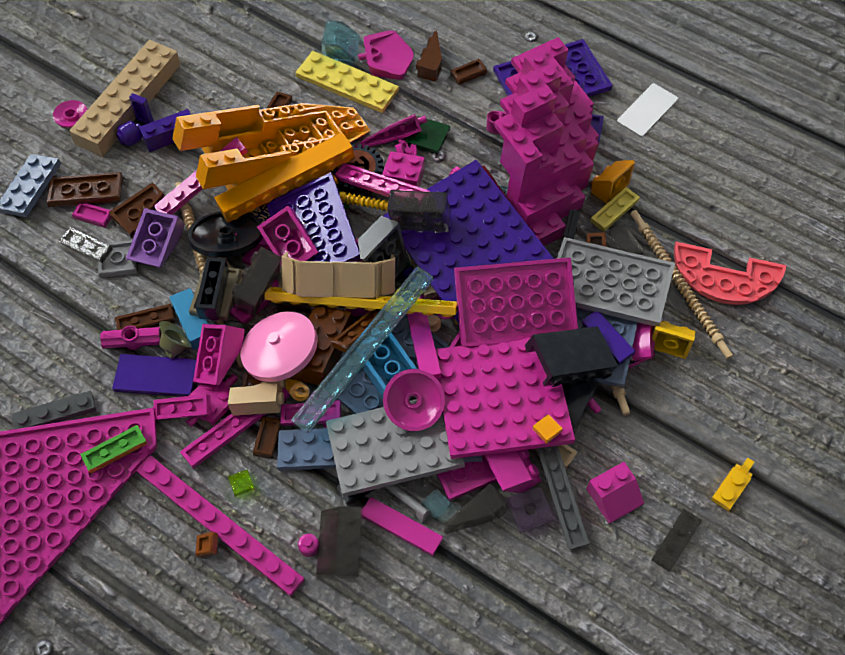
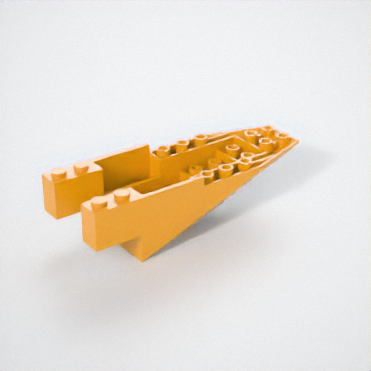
(267, 134)

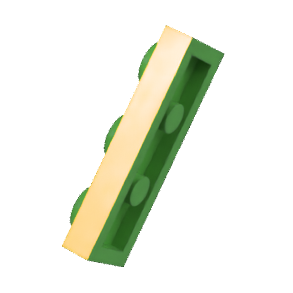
(113, 449)

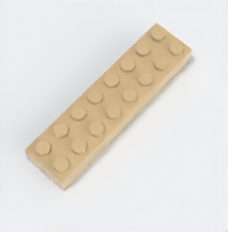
(141, 76)

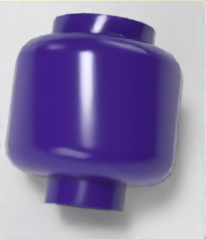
(129, 133)

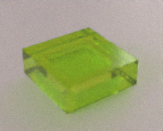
(241, 482)

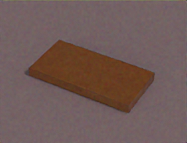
(85, 189)

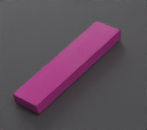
(402, 526)

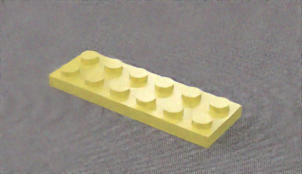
(347, 81)

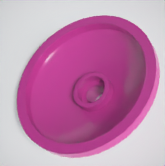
(429, 398)

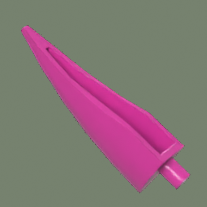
(397, 130)

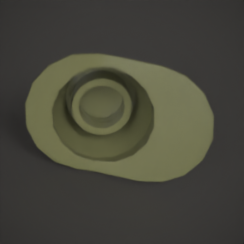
(172, 339)

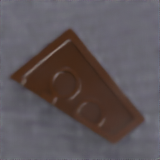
(130, 211)

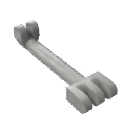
(421, 511)

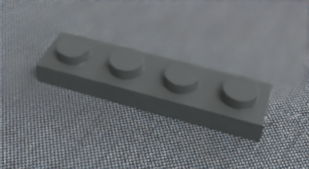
(55, 411)

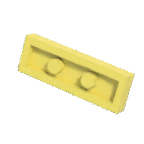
(614, 209)

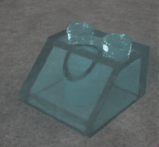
(339, 41)

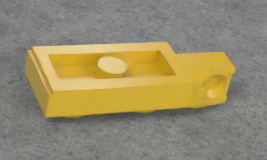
(733, 485)

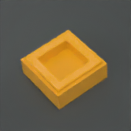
(547, 428)

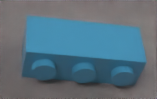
(191, 324)

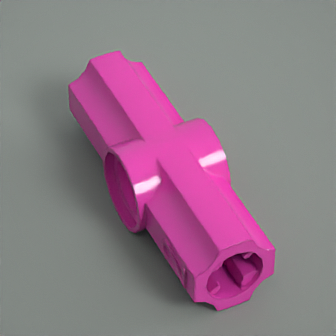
(120, 338)

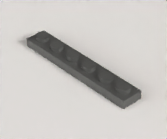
(563, 497)

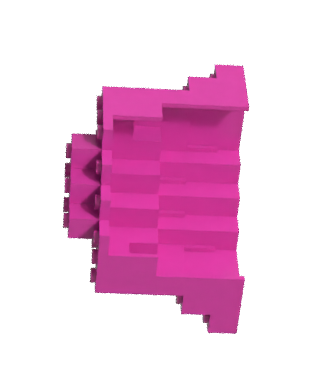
(546, 139)

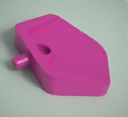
(387, 55)

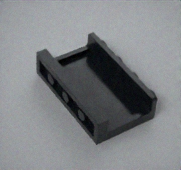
(572, 355)

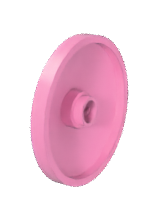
(279, 346)

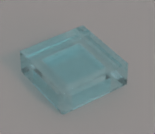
(436, 503)

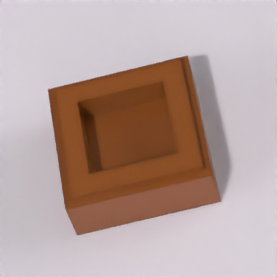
(206, 544)

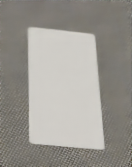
(647, 109)

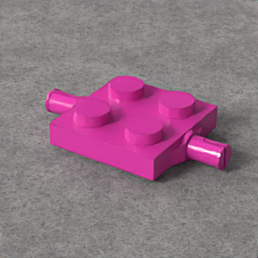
(219, 400)

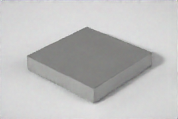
(116, 262)

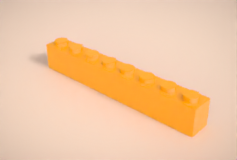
(284, 177)

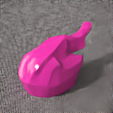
(403, 147)

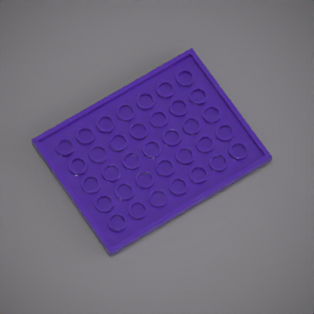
(481, 232)

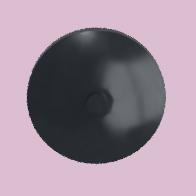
(217, 238)

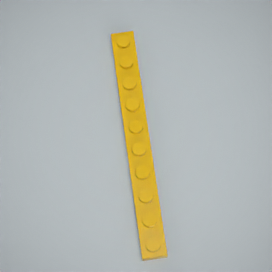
(426, 306)

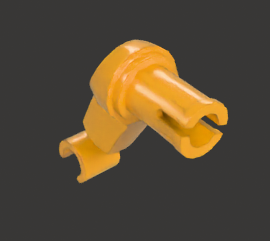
(297, 389)

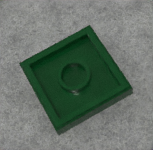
(431, 136)

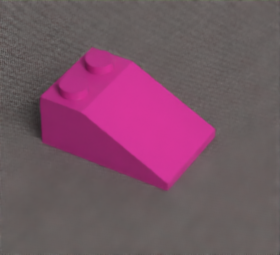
(287, 234)
(217, 352)

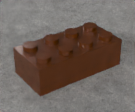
(328, 325)

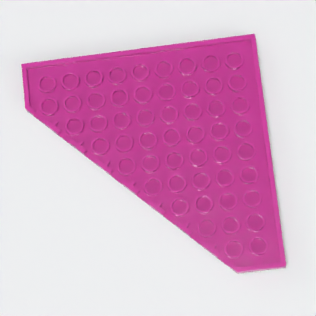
(52, 495)

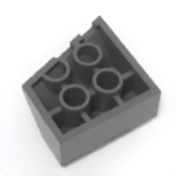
(381, 241)

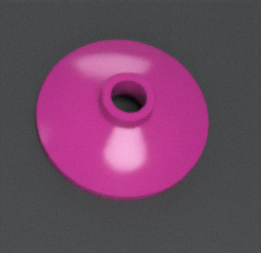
(68, 113)

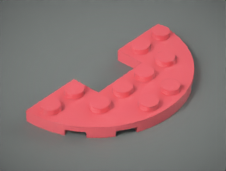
(726, 284)

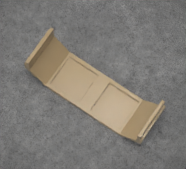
(338, 278)

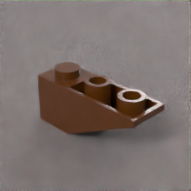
(430, 64)

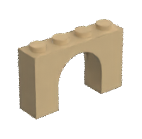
(256, 399)

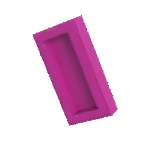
(92, 214)

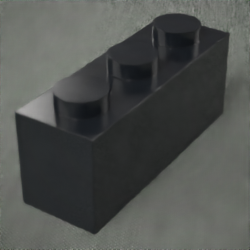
(212, 289)

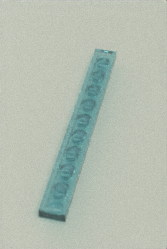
(362, 350)

